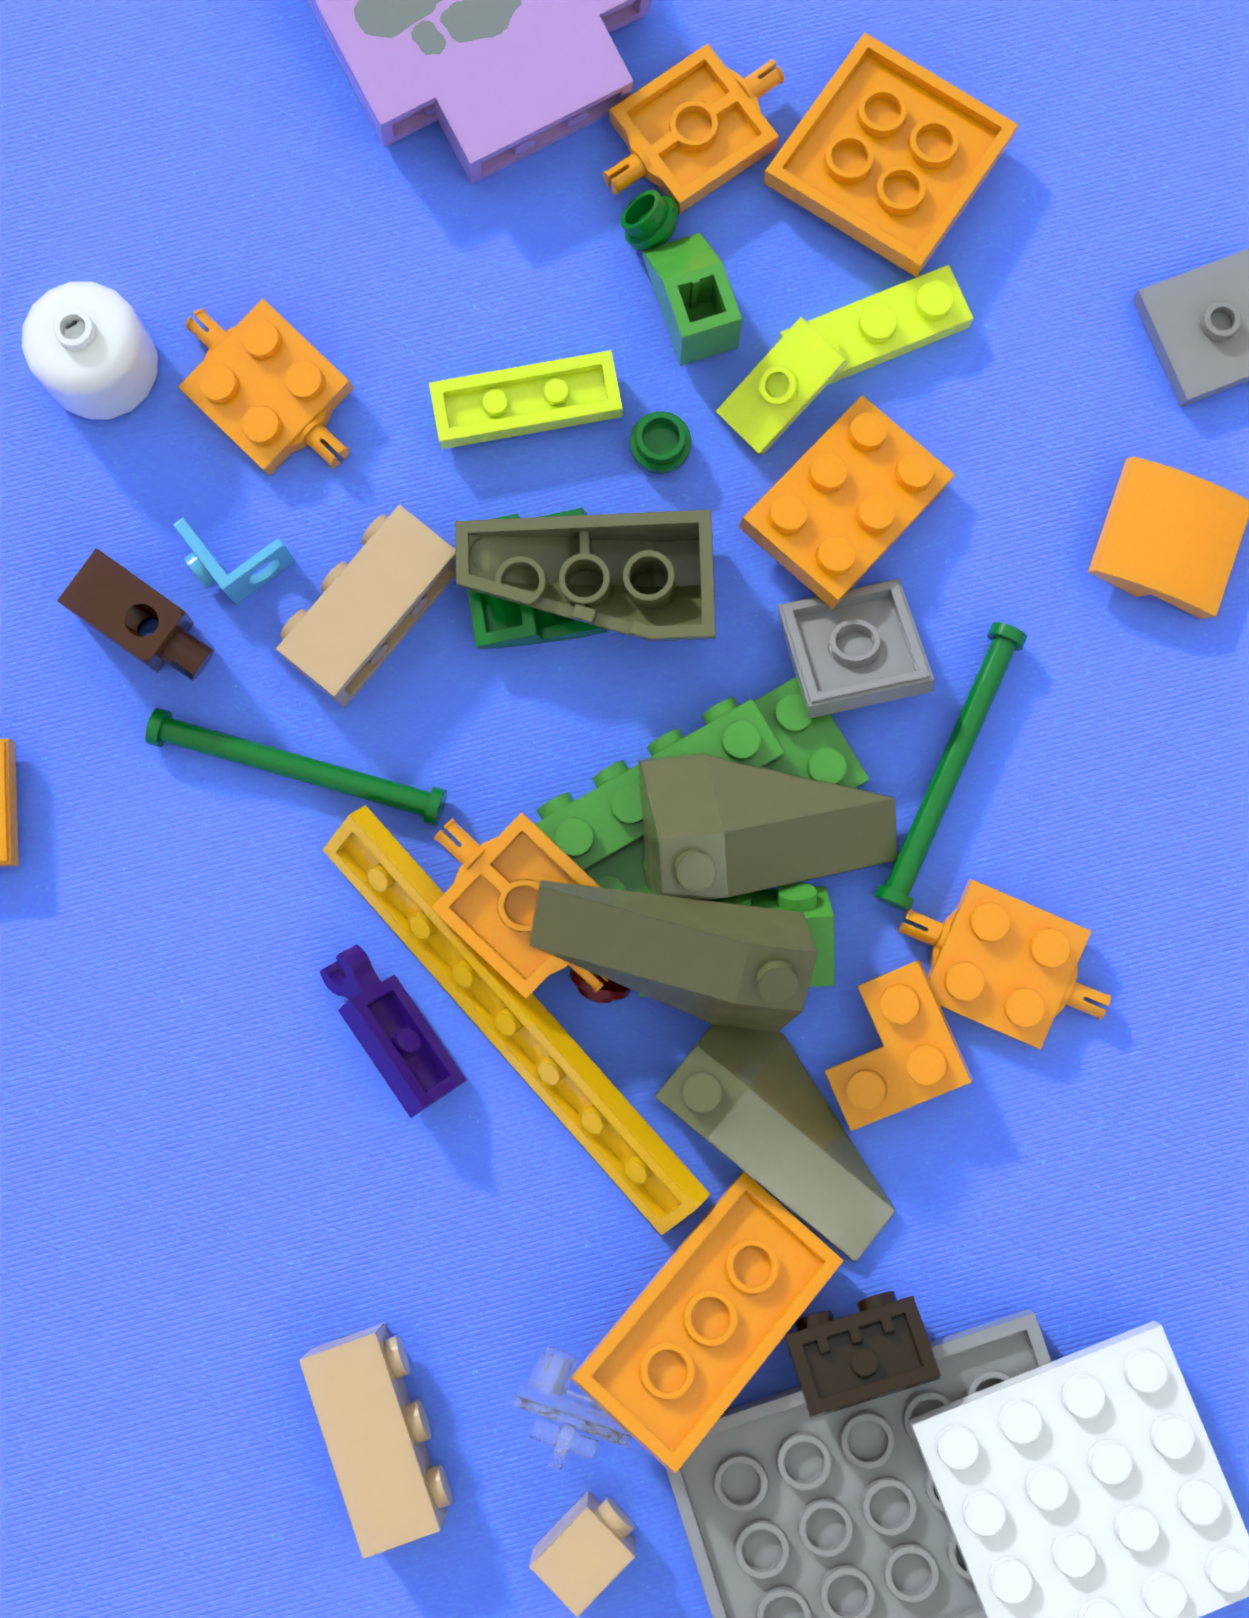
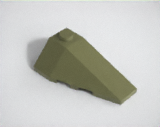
(614, 571)

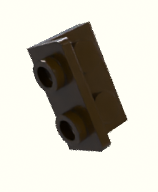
(861, 1354)

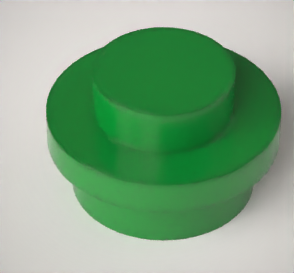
(649, 220)
(660, 442)

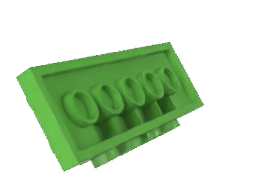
(773, 732)

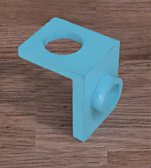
(241, 581)

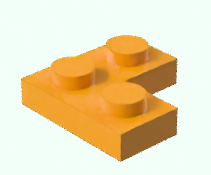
(916, 1054)

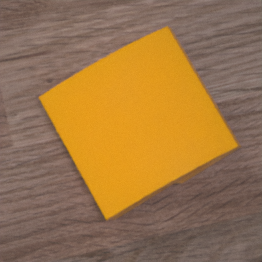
(1170, 537)

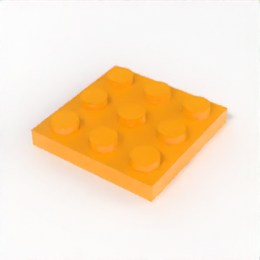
(890, 154)

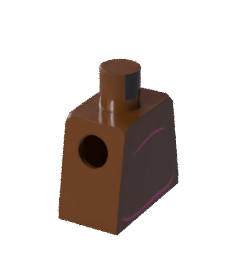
(117, 606)

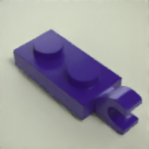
(392, 1032)

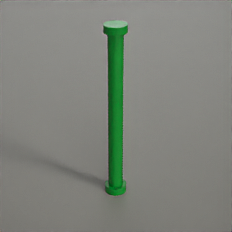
(1004, 642)
(164, 728)

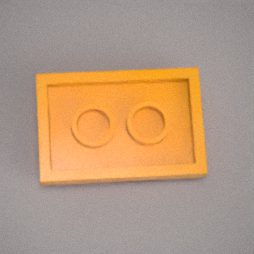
(846, 501)

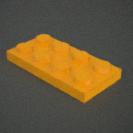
(706, 1322)

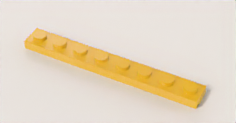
(517, 1026)

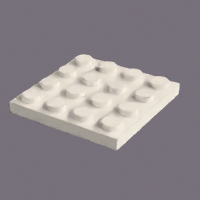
(1089, 1489)

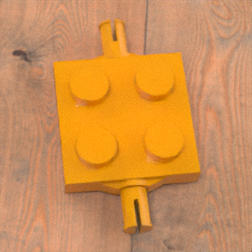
(694, 127)
(267, 387)
(497, 897)
(1005, 963)

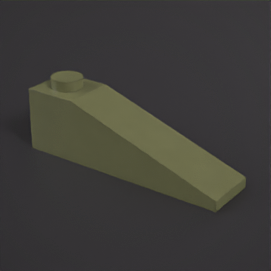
(746, 828)
(692, 954)
(772, 1121)

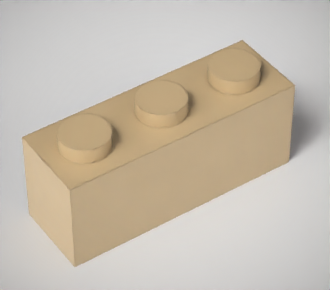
(369, 604)
(376, 1439)

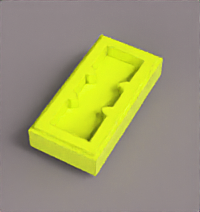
(781, 386)

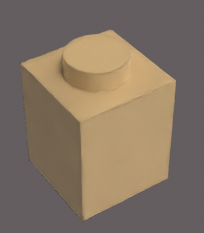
(584, 1551)

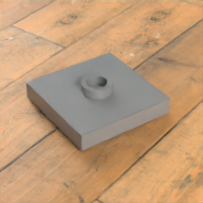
(1201, 327)
(857, 651)

